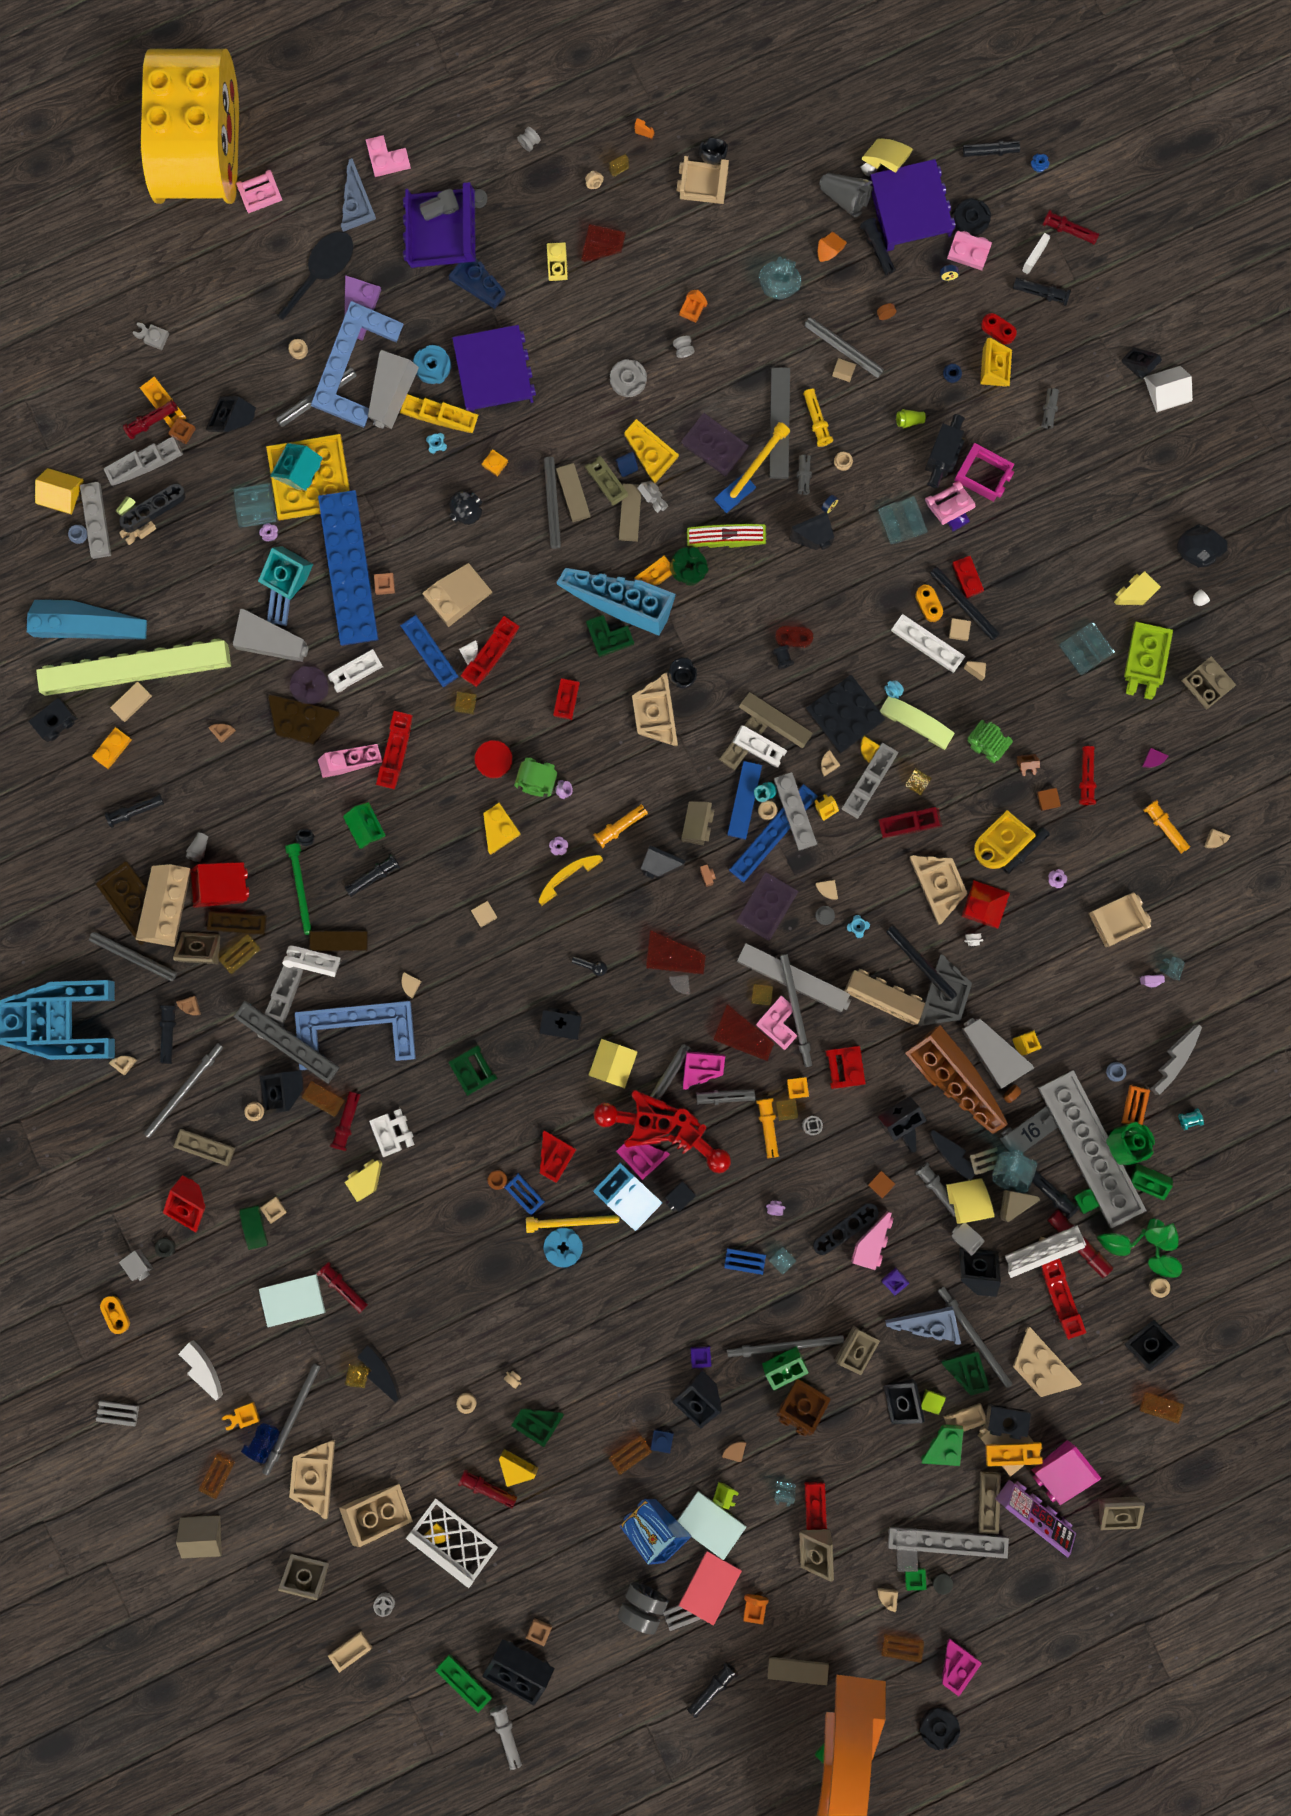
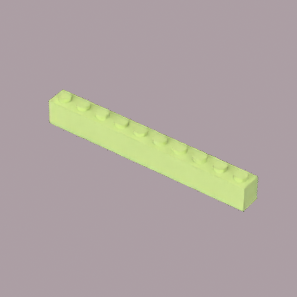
(133, 668)

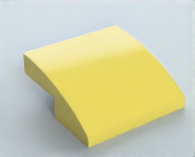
(888, 153)
(970, 1200)

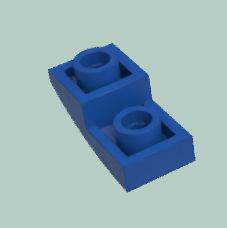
(728, 503)

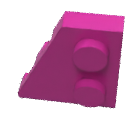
(702, 1067)
(642, 1158)
(958, 1667)

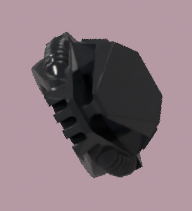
(1201, 546)

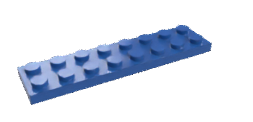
(348, 568)

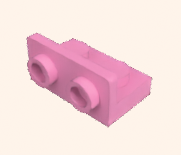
(969, 250)

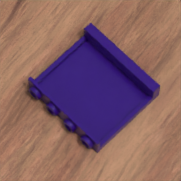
(911, 203)
(442, 238)
(493, 367)

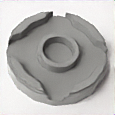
(628, 378)

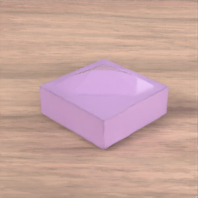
(1152, 980)

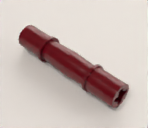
(1092, 1256)

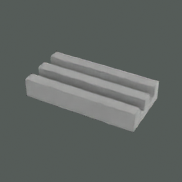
(101, 1411)
(681, 1623)

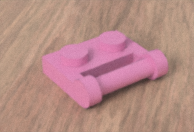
(259, 196)
(952, 507)

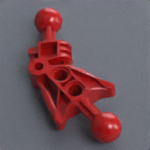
(686, 1137)

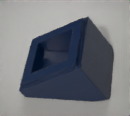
(627, 464)

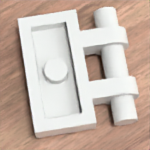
(386, 1135)

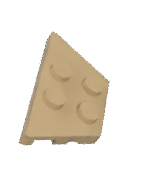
(655, 712)
(940, 884)
(1042, 1367)
(313, 1477)

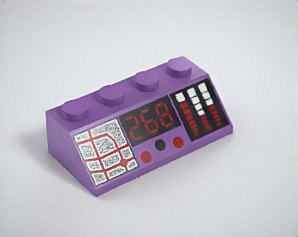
(1037, 1517)

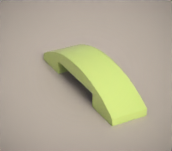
(917, 721)

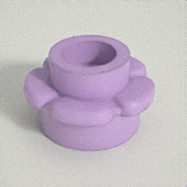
(273, 532)
(563, 789)
(558, 851)
(1057, 883)
(775, 1208)

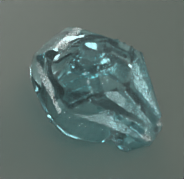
(780, 278)

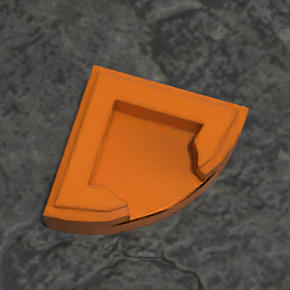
(642, 129)

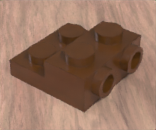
(803, 1408)

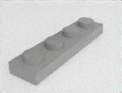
(95, 520)
(795, 811)

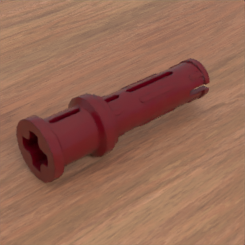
(1062, 224)
(143, 423)
(343, 1130)
(335, 1281)
(478, 1484)

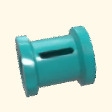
(765, 791)
(1191, 1119)

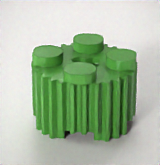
(989, 740)

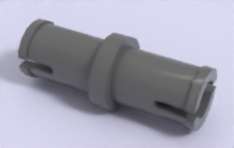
(1050, 408)
(804, 474)

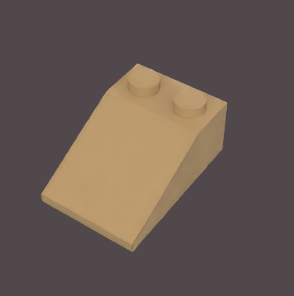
(456, 594)
(375, 1515)

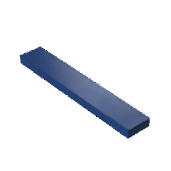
(767, 839)

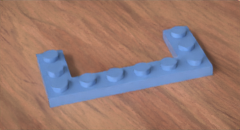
(355, 319)
(396, 1013)

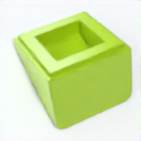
(932, 1402)

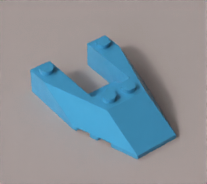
(42, 1020)

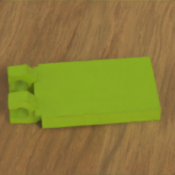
(1147, 658)

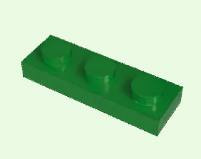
(463, 1683)

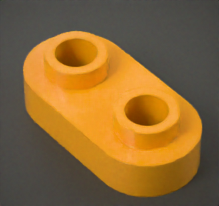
(928, 603)
(113, 1315)

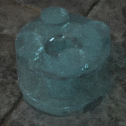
(1014, 1171)

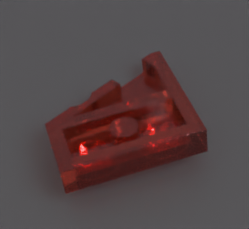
(602, 243)

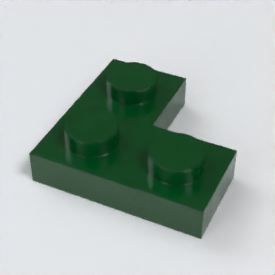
(606, 641)

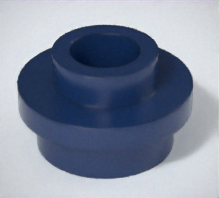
(952, 368)

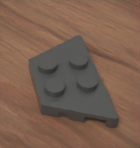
(937, 1006)

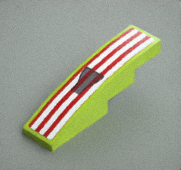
(726, 535)

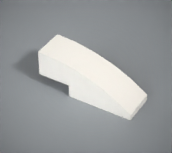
(202, 1369)

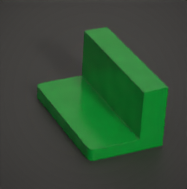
(364, 825)

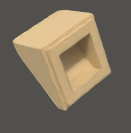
(844, 370)
(976, 669)

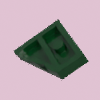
(968, 1372)
(537, 1424)

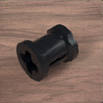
(783, 657)

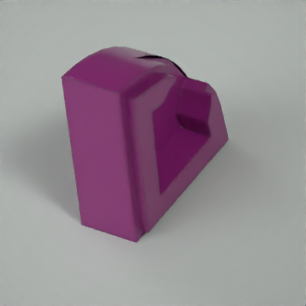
(1154, 758)

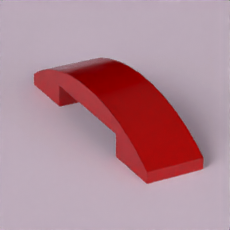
(491, 652)
(395, 750)
(1062, 1299)

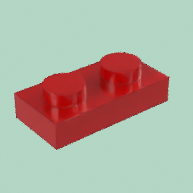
(968, 577)
(566, 699)

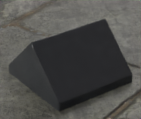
(1151, 1345)
(904, 1402)

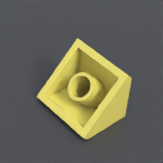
(613, 1063)

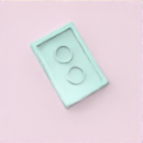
(292, 1300)
(711, 1525)

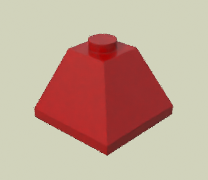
(985, 904)
(185, 1203)

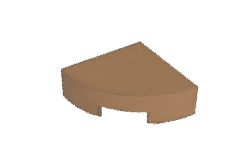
(222, 731)
(189, 1006)
(735, 1451)

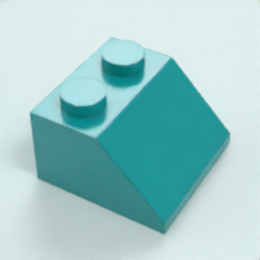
(297, 466)
(285, 572)

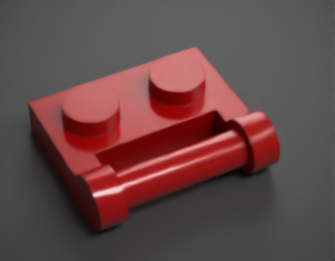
(851, 1064)

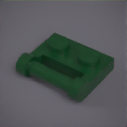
(467, 1074)

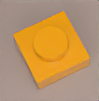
(495, 462)
(797, 1088)

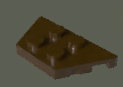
(300, 720)

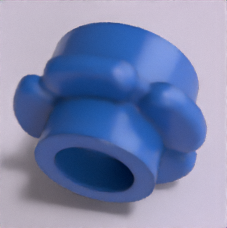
(1040, 167)

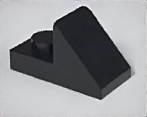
(1141, 361)

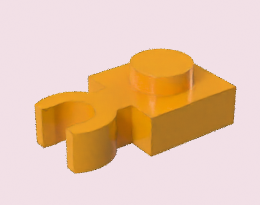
(243, 1415)

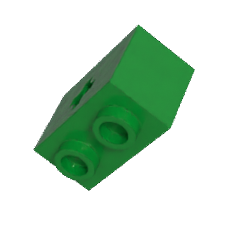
(785, 1368)

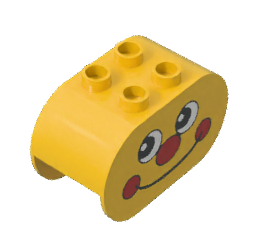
(190, 124)

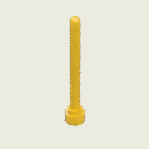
(780, 432)
(533, 1224)

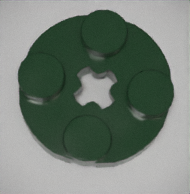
(684, 574)

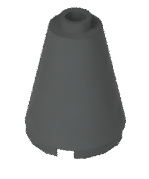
(847, 191)

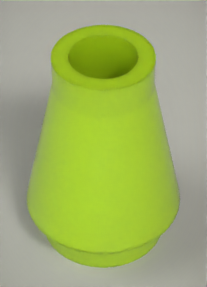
(908, 418)

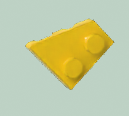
(499, 828)

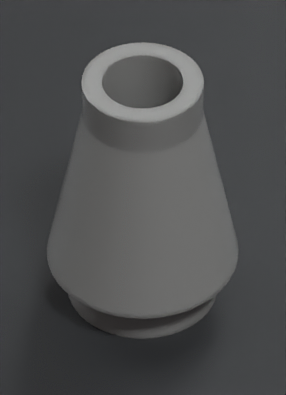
(197, 849)

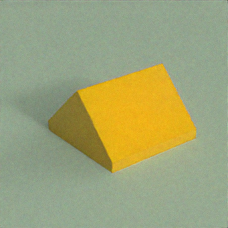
(995, 364)
(57, 490)
(516, 1469)

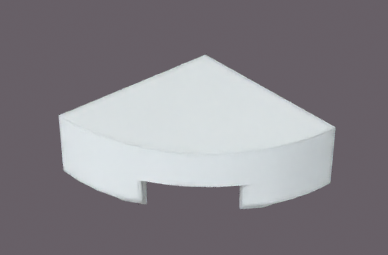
(469, 651)

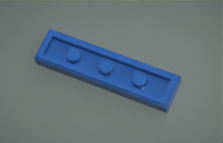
(429, 651)
(744, 800)

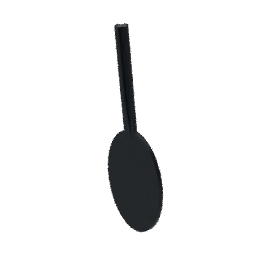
(325, 261)

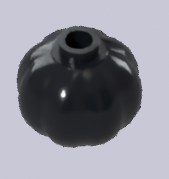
(465, 507)

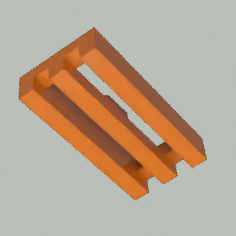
(1128, 1104)

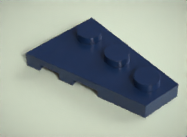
(478, 282)

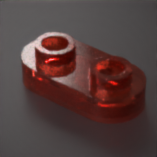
(794, 635)

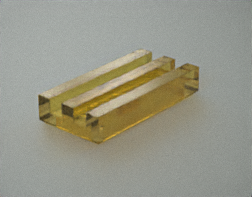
(251, 944)

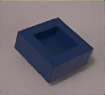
(662, 1441)

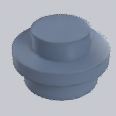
(77, 534)
(1116, 1071)

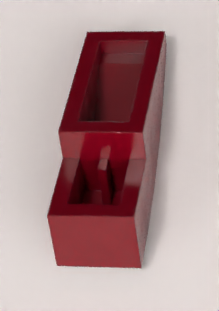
(910, 822)

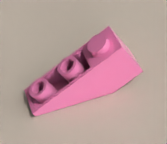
(349, 760)
(869, 1246)

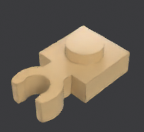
(141, 532)

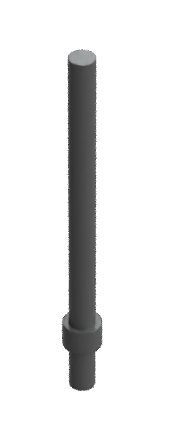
(804, 1046)
(207, 1060)
(974, 1336)
(747, 1350)
(275, 1452)

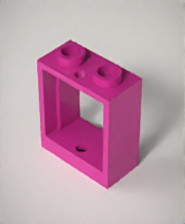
(991, 458)

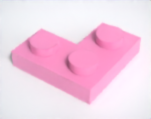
(384, 161)
(773, 1024)

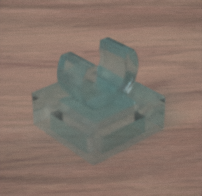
(1175, 968)
(782, 1260)
(784, 1493)

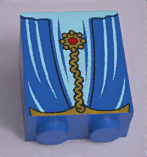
(654, 1532)

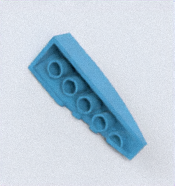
(623, 599)
(81, 620)

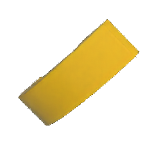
(588, 863)

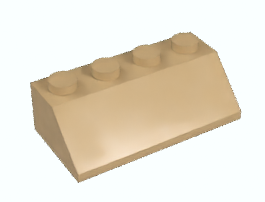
(163, 904)
(885, 997)

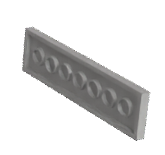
(1089, 1148)

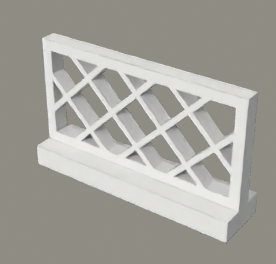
(1045, 1251)
(439, 1556)

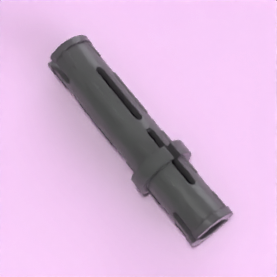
(749, 1095)

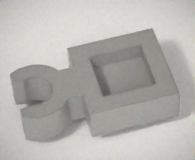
(153, 336)
(652, 494)

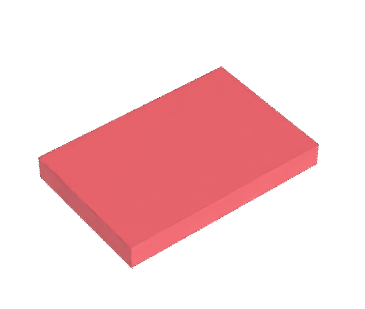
(710, 1587)

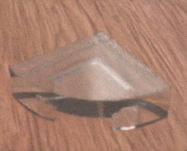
(680, 984)

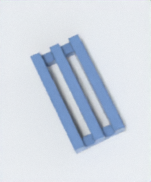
(278, 609)

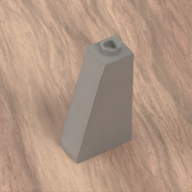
(390, 388)
(265, 638)
(996, 1055)

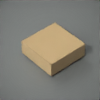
(959, 629)
(484, 914)
(273, 1210)

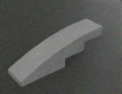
(143, 461)
(870, 780)
(283, 994)
(1180, 1053)

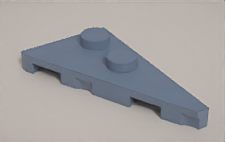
(356, 206)
(936, 1324)

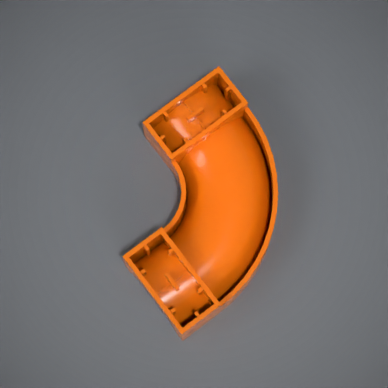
(850, 1745)

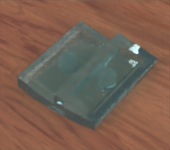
(255, 505)
(902, 520)
(1086, 648)

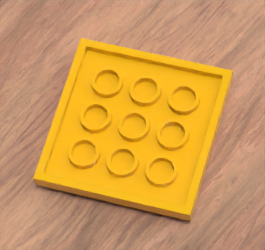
(329, 479)

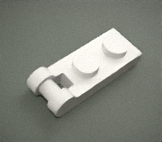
(355, 670)
(759, 746)
(311, 961)

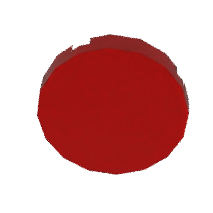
(493, 759)

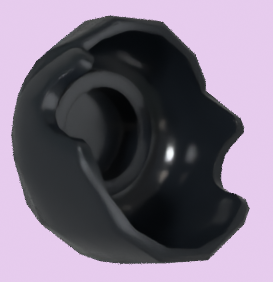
(713, 151)
(682, 673)

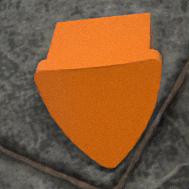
(830, 246)
(693, 305)
(755, 1608)

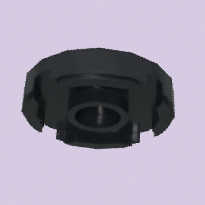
(972, 216)
(939, 1728)

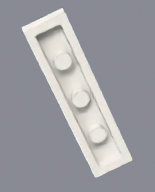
(927, 643)

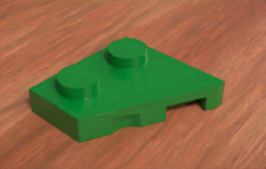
(946, 1447)

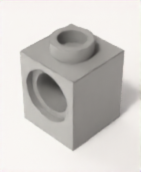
(967, 1238)
(136, 1265)

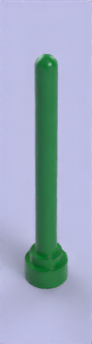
(293, 851)

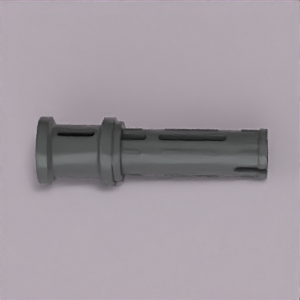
(933, 1181)

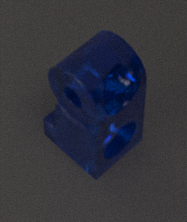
(262, 1443)

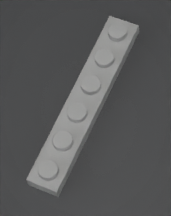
(956, 1543)

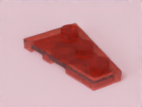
(673, 956)
(741, 1035)

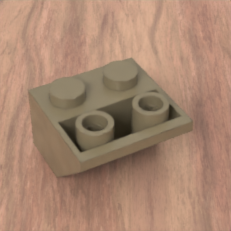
(1208, 682)
(696, 822)

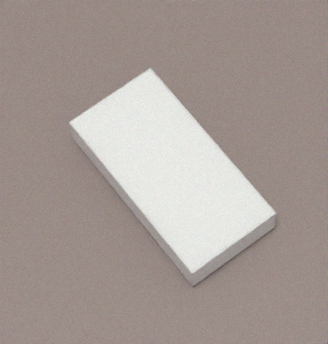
(1036, 253)

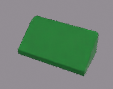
(1151, 1182)

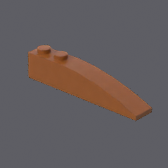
(952, 1071)

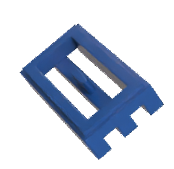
(529, 1188)
(745, 1269)

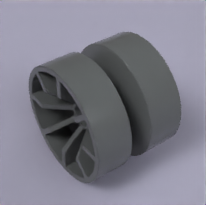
(643, 1608)

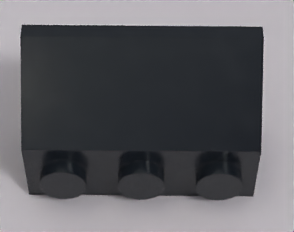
(518, 1672)

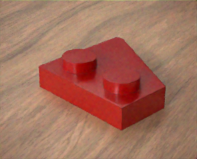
(554, 1156)

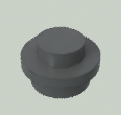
(480, 198)
(825, 915)

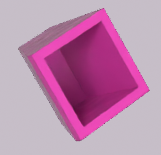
(1065, 1473)

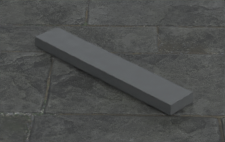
(780, 413)
(286, 1042)

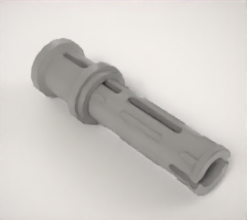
(504, 1727)

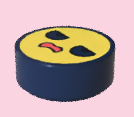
(949, 273)
(830, 504)

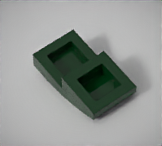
(253, 1227)

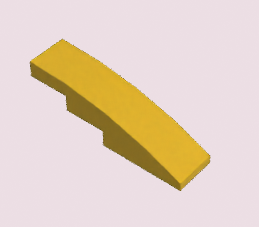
(439, 414)

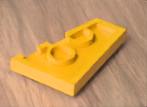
(650, 450)

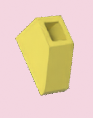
(557, 261)
(1139, 591)
(364, 1182)

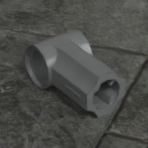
(443, 204)

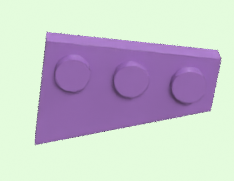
(362, 294)

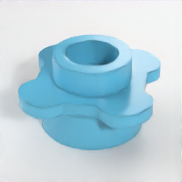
(431, 439)
(894, 689)
(853, 926)

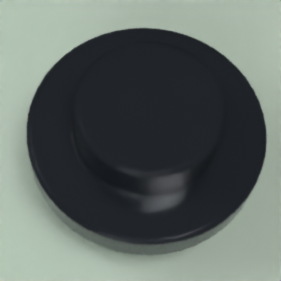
(305, 837)

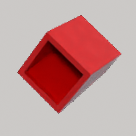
(219, 884)

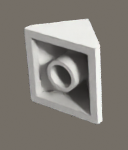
(1169, 388)

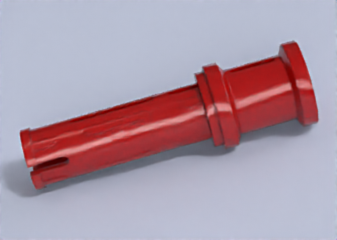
(1088, 753)

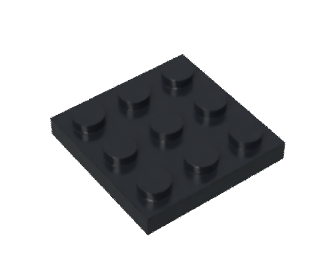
(845, 714)

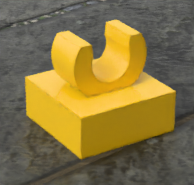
(826, 807)

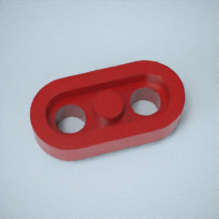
(997, 330)

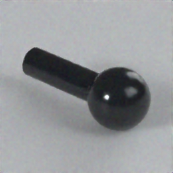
(599, 968)

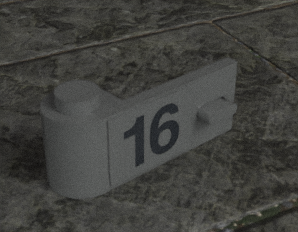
(1029, 1132)

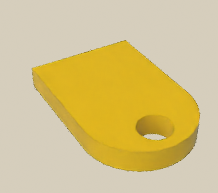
(1004, 840)

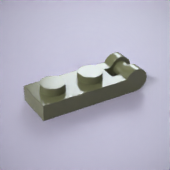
(606, 481)

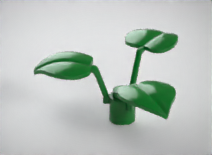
(1157, 1234)

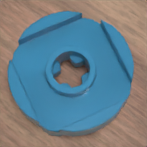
(441, 359)
(554, 1254)

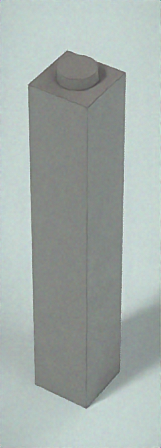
(804, 982)

